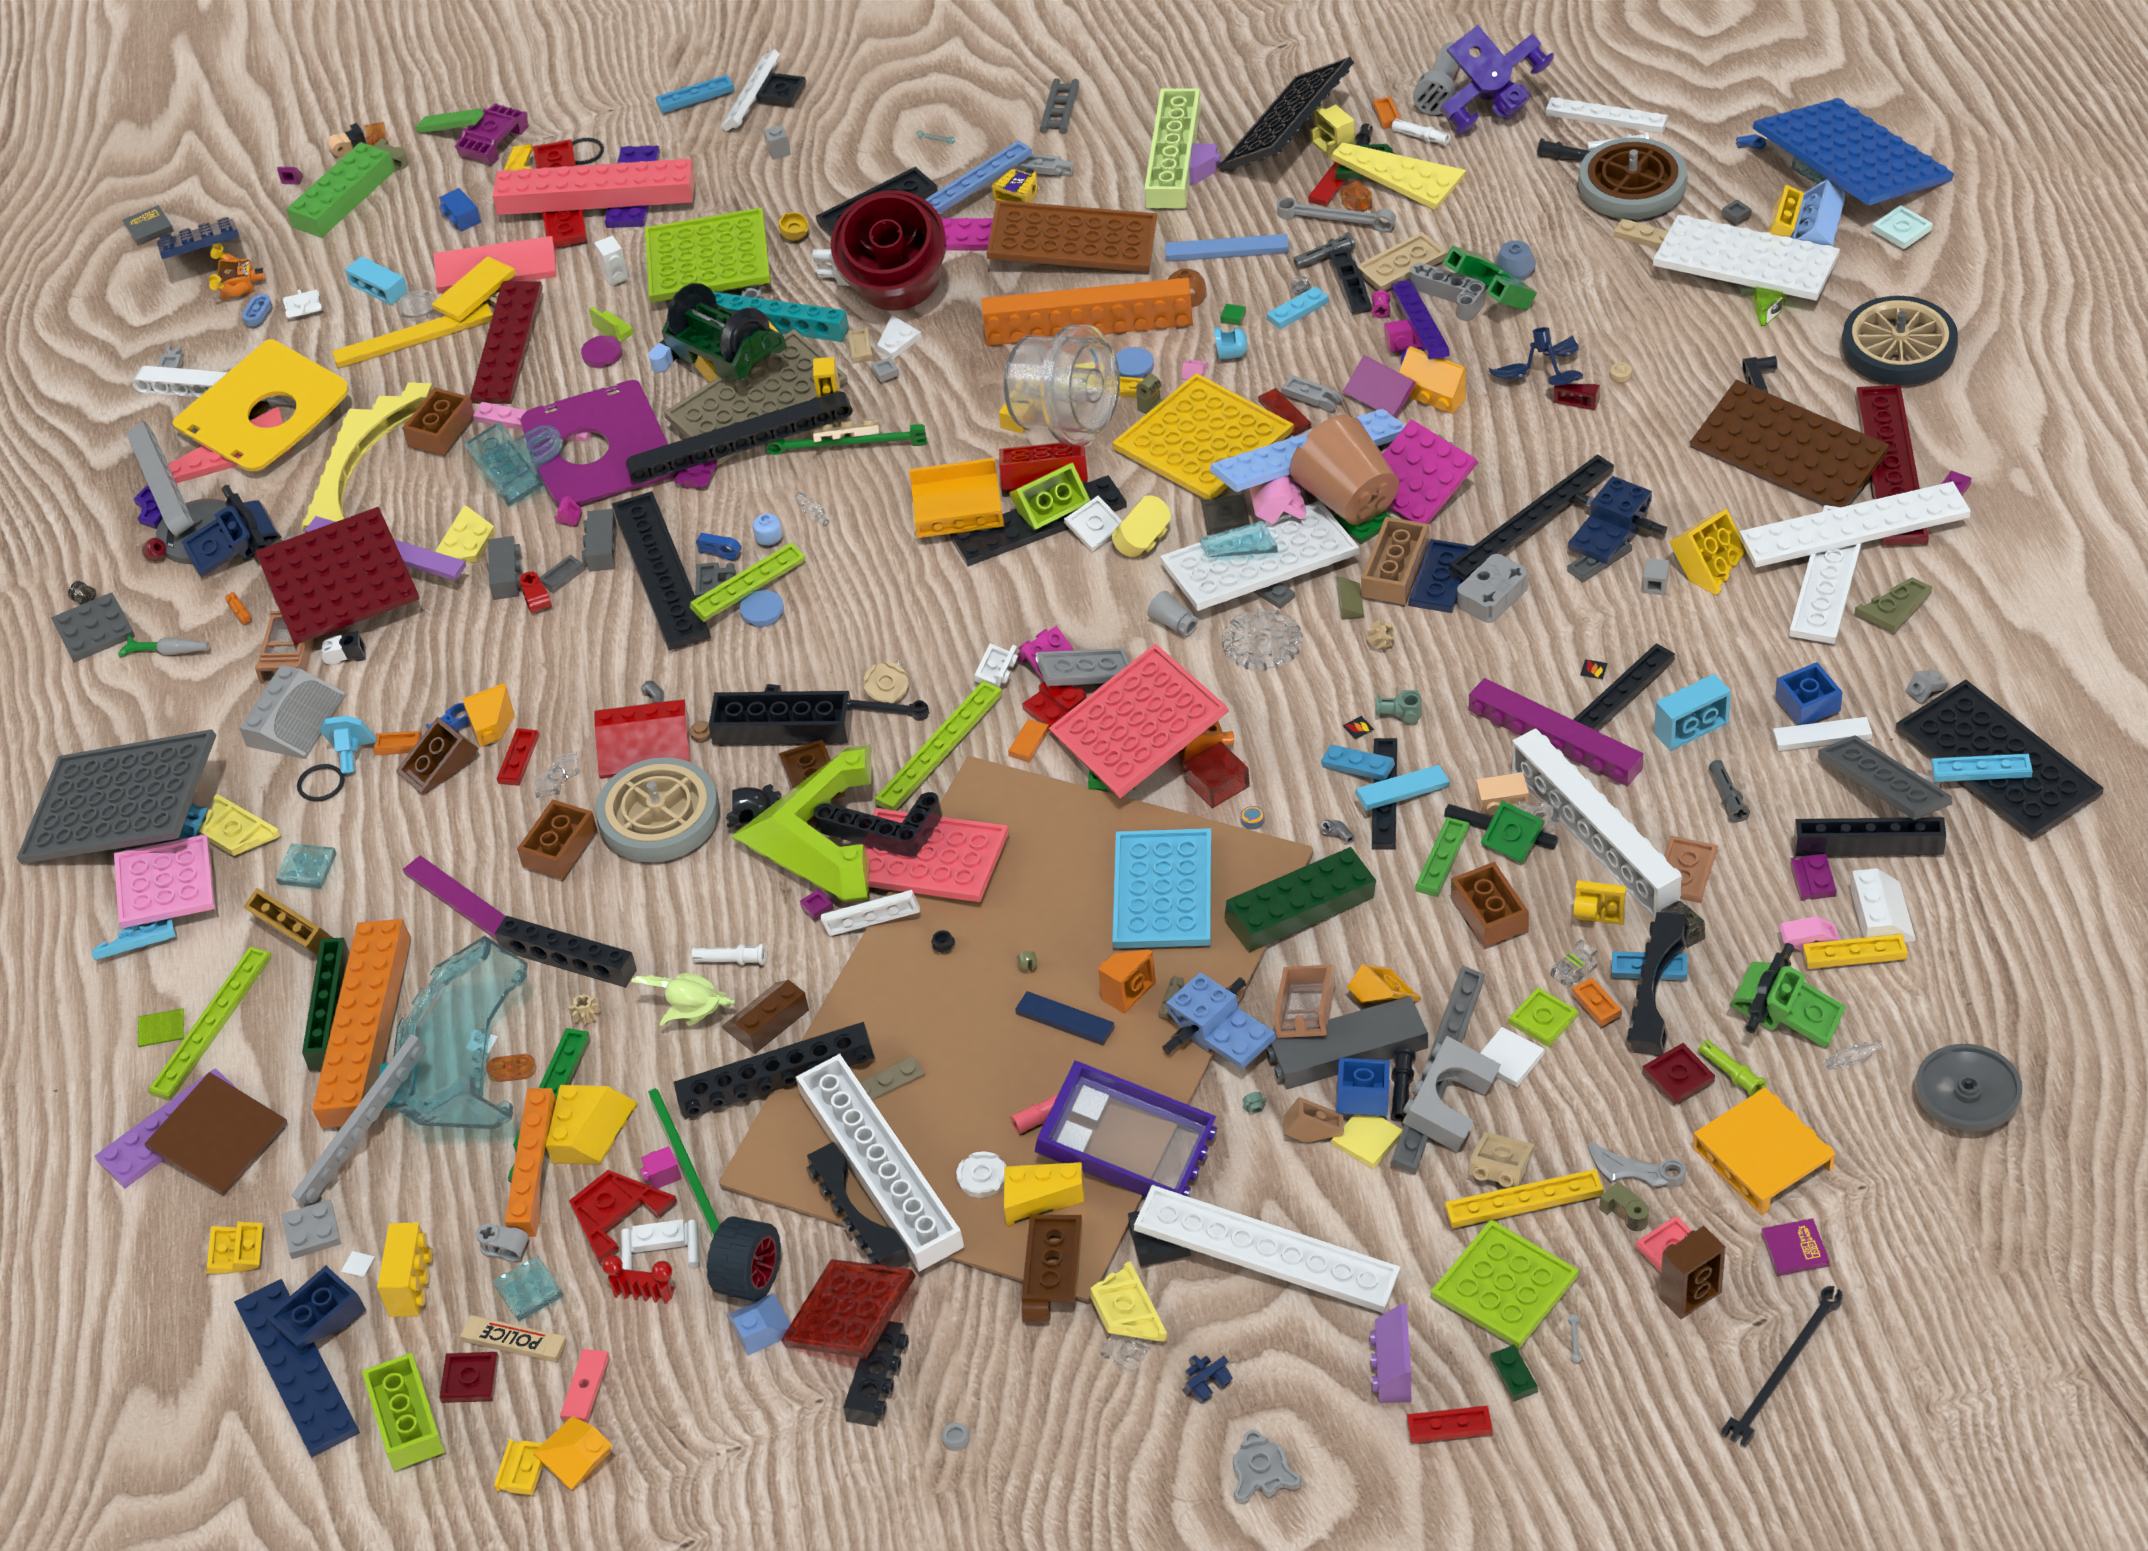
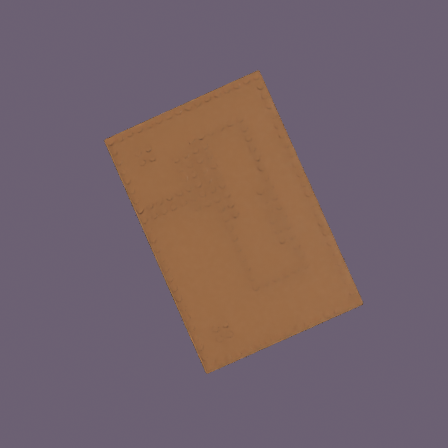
(961, 1020)

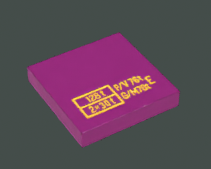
(1795, 1247)

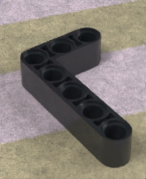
(881, 833)

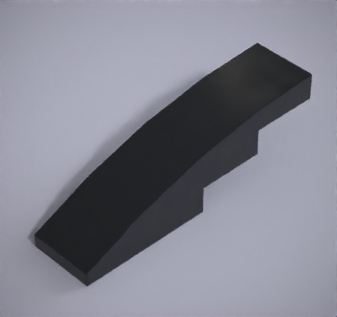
(1350, 280)

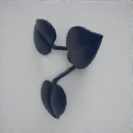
(1543, 344)

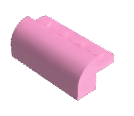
(1278, 496)

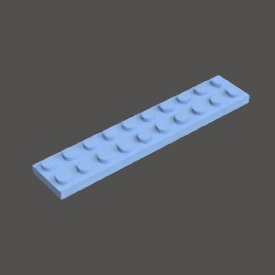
(1274, 460)

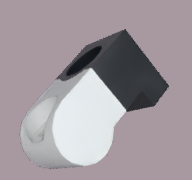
(343, 648)

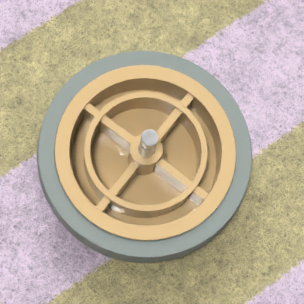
(657, 809)

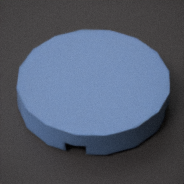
(1134, 362)
(761, 608)

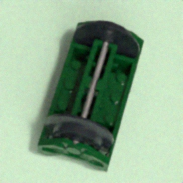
(725, 337)

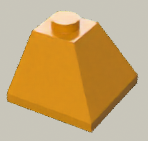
(489, 713)
(1379, 985)
(573, 1451)

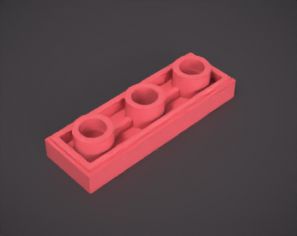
(585, 1385)

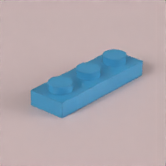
(1357, 762)
(1629, 966)

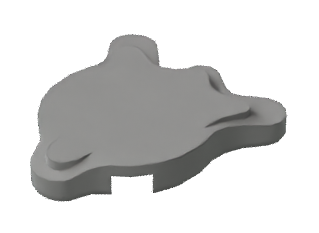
(1261, 1467)

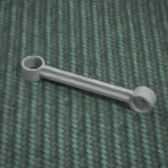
(1335, 214)

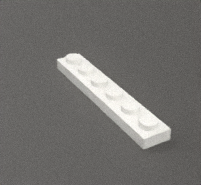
(749, 92)
(1606, 115)

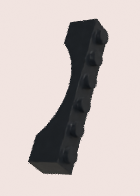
(1668, 939)
(879, 1242)

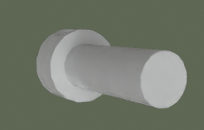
(1436, 85)

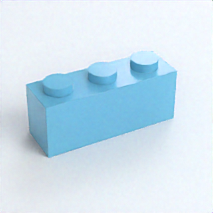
(376, 280)

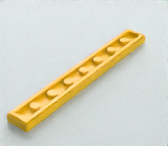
(409, 337)

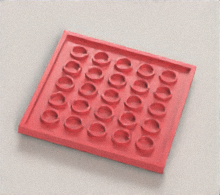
(1138, 720)

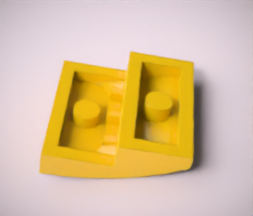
(234, 1248)

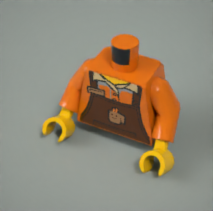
(234, 274)

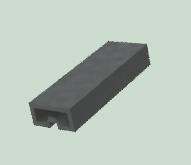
(1357, 1035)

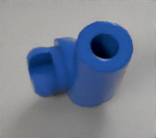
(1754, 141)

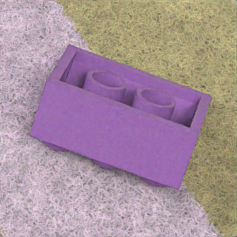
(1392, 1356)

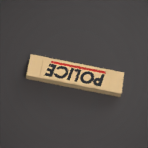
(513, 1338)

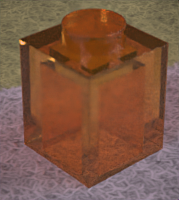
(1356, 197)

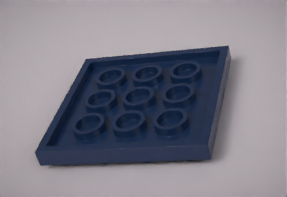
(204, 236)

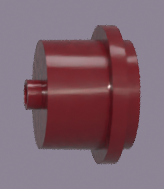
(890, 248)

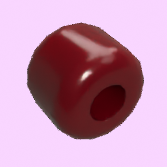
(154, 549)

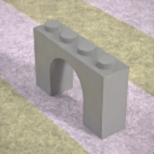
(1428, 1112)

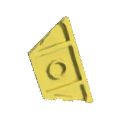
(467, 536)
(235, 828)
(1126, 1306)

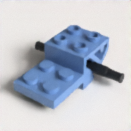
(1215, 1022)

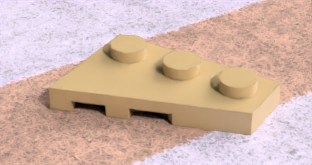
(867, 427)

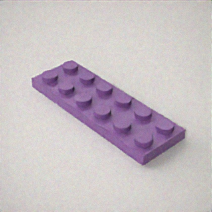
(127, 1156)

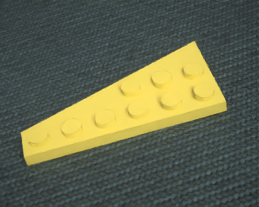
(1414, 178)

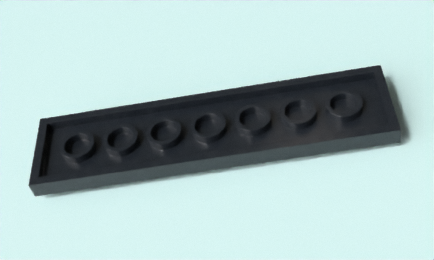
(987, 543)

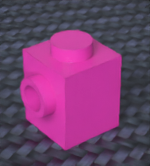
(660, 1168)

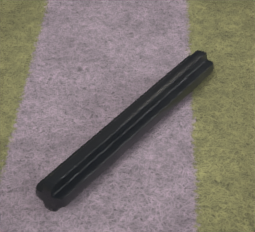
(1483, 821)

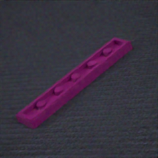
(454, 895)

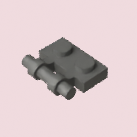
(709, 574)

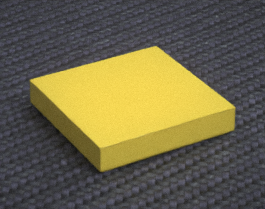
(1367, 1138)

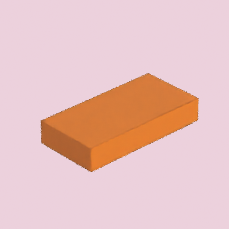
(1385, 111)
(1028, 740)
(396, 742)

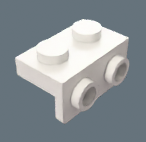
(995, 665)

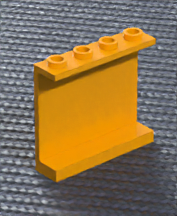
(956, 497)
(1761, 1148)

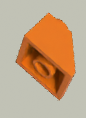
(1126, 978)

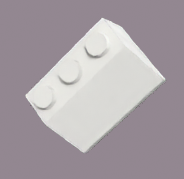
(1880, 904)

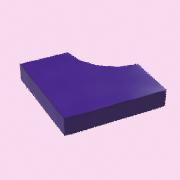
(150, 513)

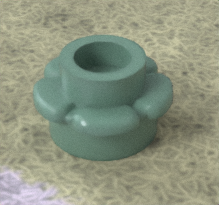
(1254, 1102)

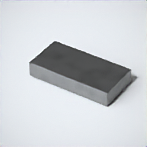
(562, 573)

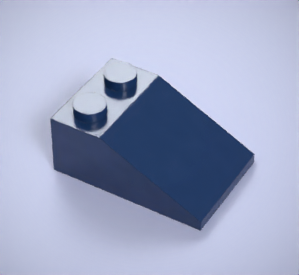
(317, 1309)

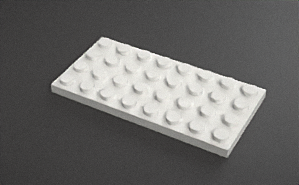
(1746, 257)
(1301, 548)

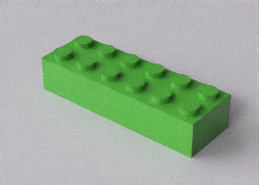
(340, 190)

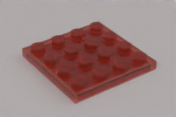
(848, 1308)

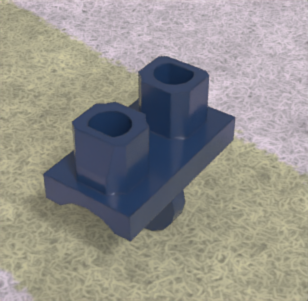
(1198, 1384)

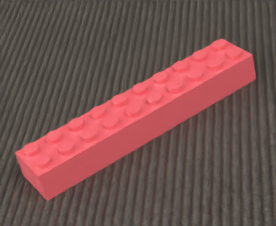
(594, 186)

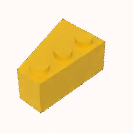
(1041, 1188)

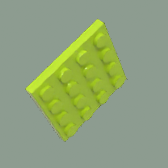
(1505, 1283)

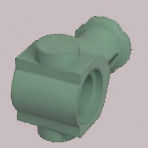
(1405, 706)

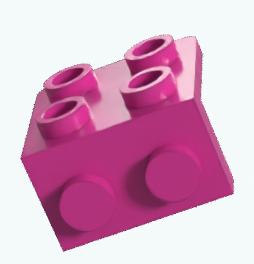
(1046, 642)

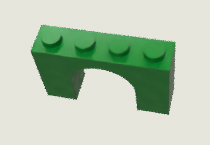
(1502, 285)

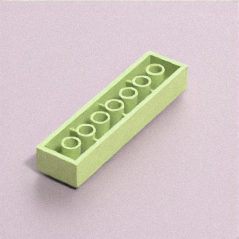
(1172, 147)

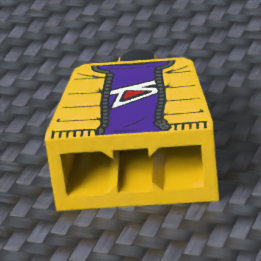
(1016, 186)

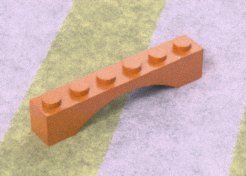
(524, 1195)

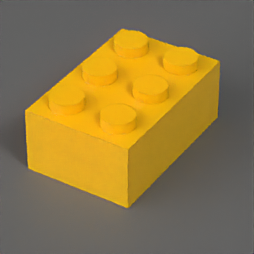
(404, 1269)

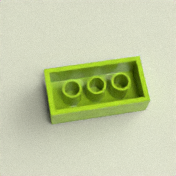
(403, 1411)

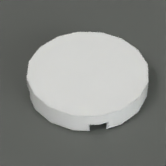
(981, 1174)

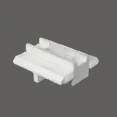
(302, 303)

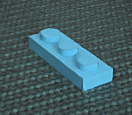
(1297, 307)

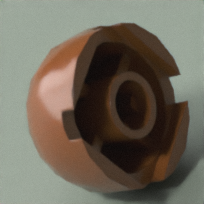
(1196, 282)

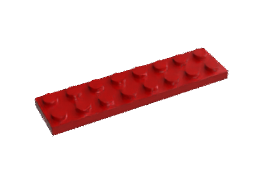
(563, 226)

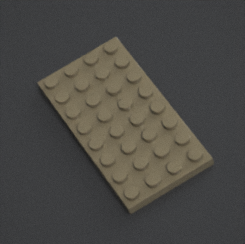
(770, 386)

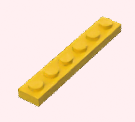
(1523, 1198)

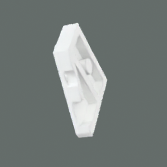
(897, 338)

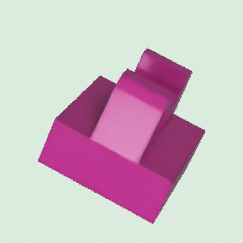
(568, 512)

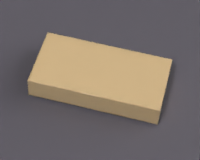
(860, 345)

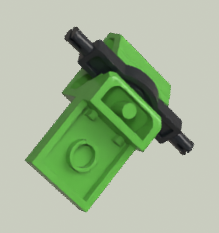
(1778, 994)

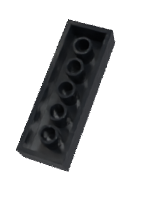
(780, 717)

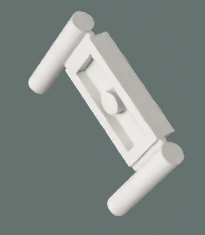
(658, 1237)

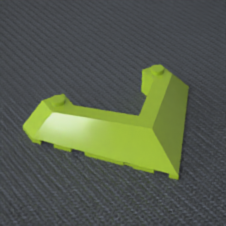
(793, 844)

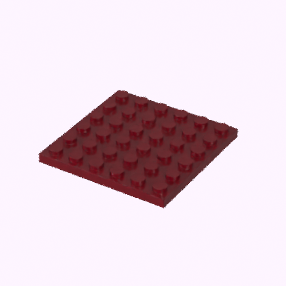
(337, 575)

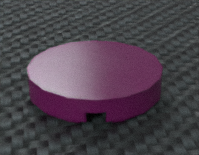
(601, 351)

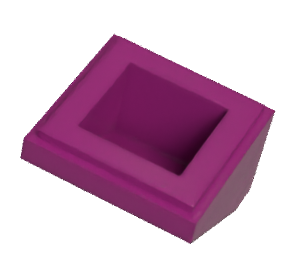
(289, 175)

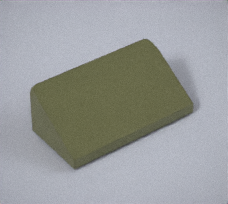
(1350, 598)

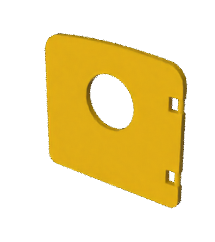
(267, 371)

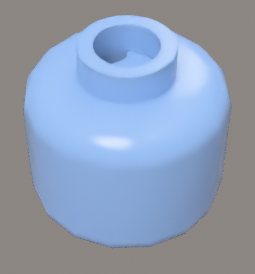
(767, 529)

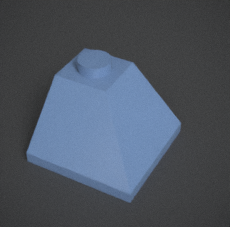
(759, 1323)

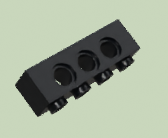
(868, 1409)

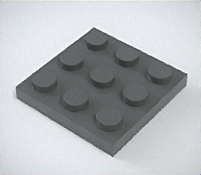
(92, 627)

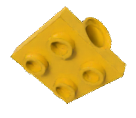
(1600, 902)

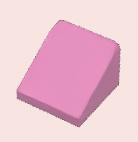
(1191, 367)

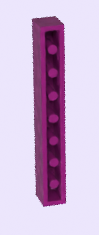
(1572, 738)

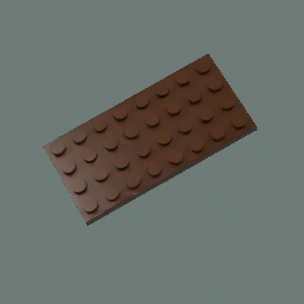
(1789, 446)

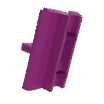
(696, 476)

